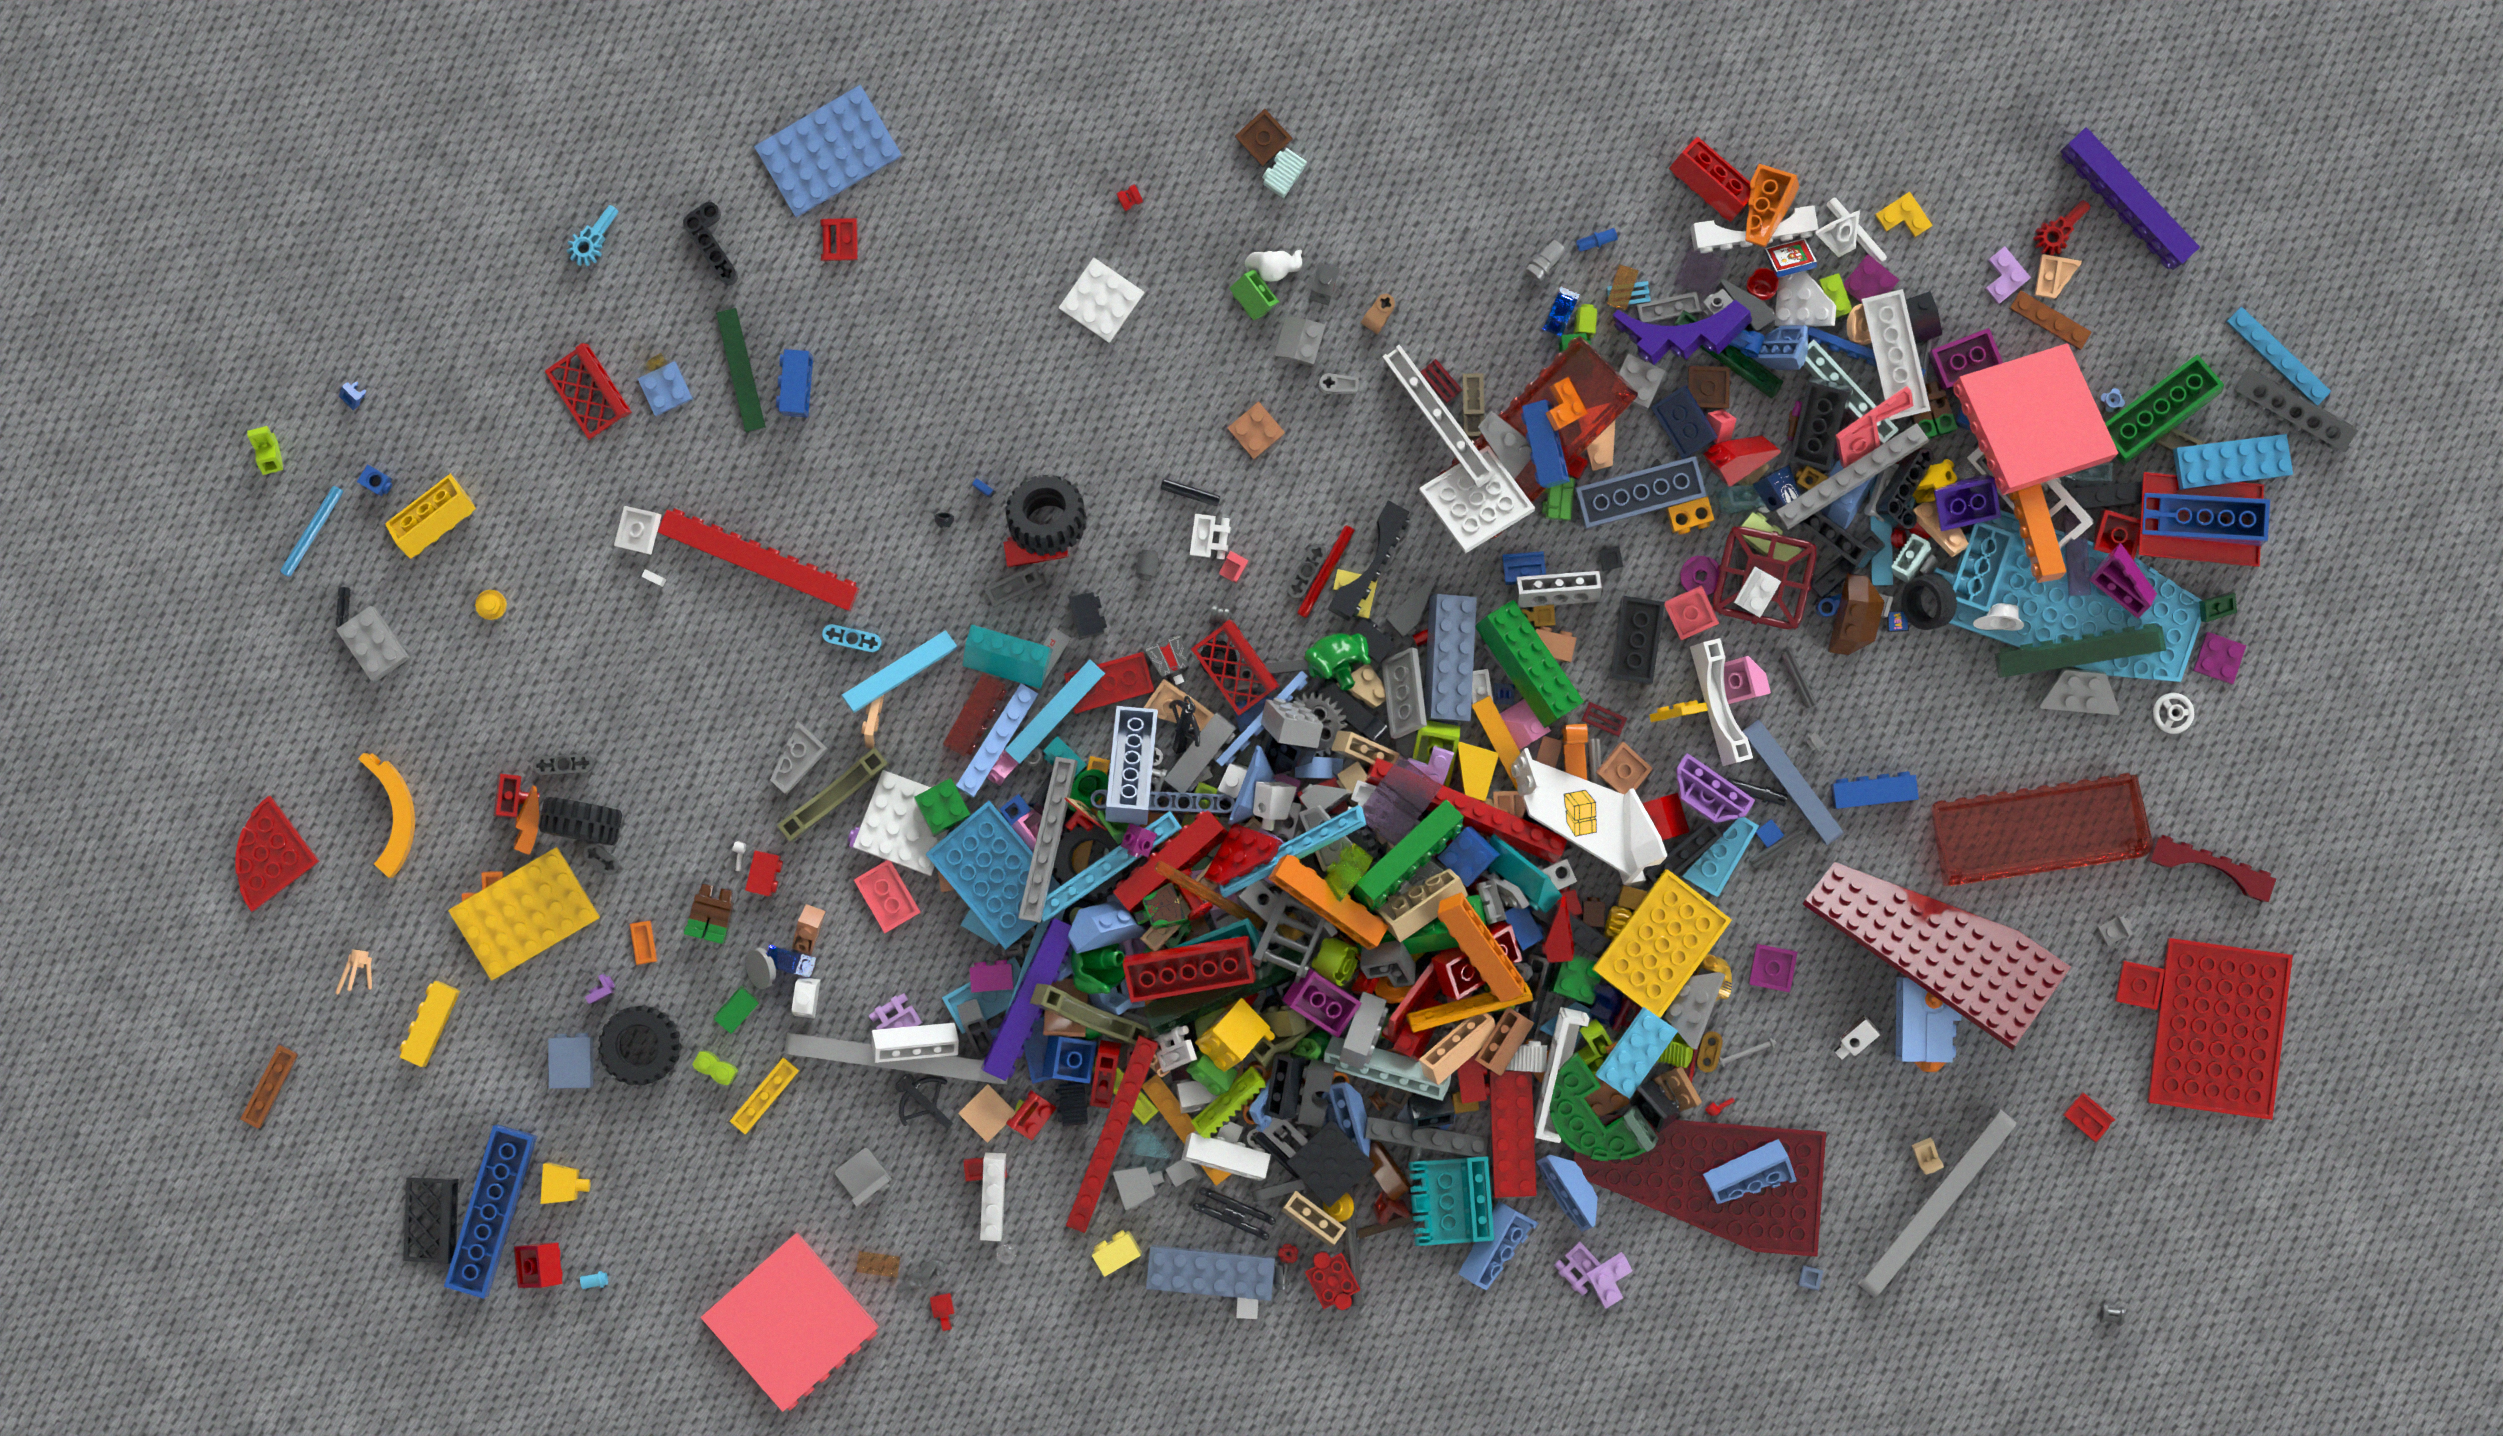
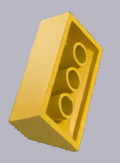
(430, 516)

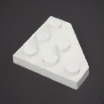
(1803, 302)

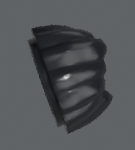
(944, 519)

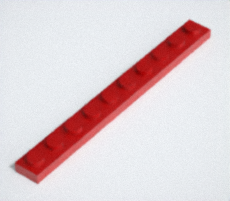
(1112, 1133)

